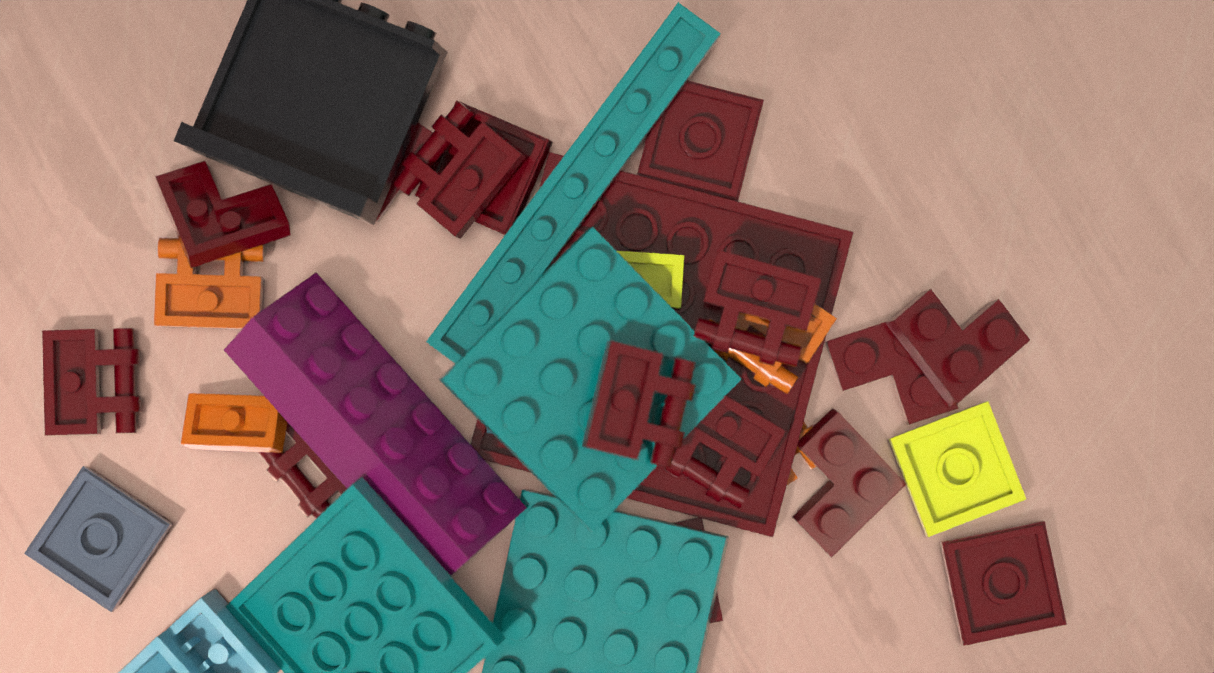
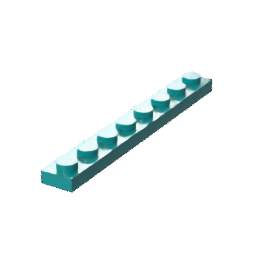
(578, 180)

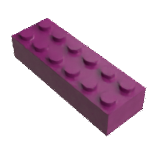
(373, 421)

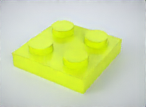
(957, 469)

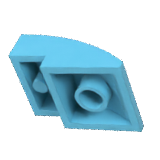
(204, 642)

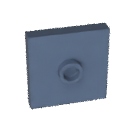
(98, 538)

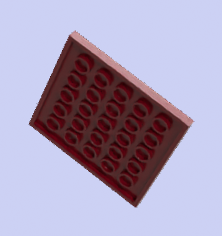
(673, 219)

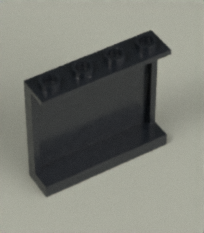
(318, 100)

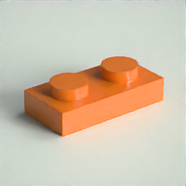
(233, 423)

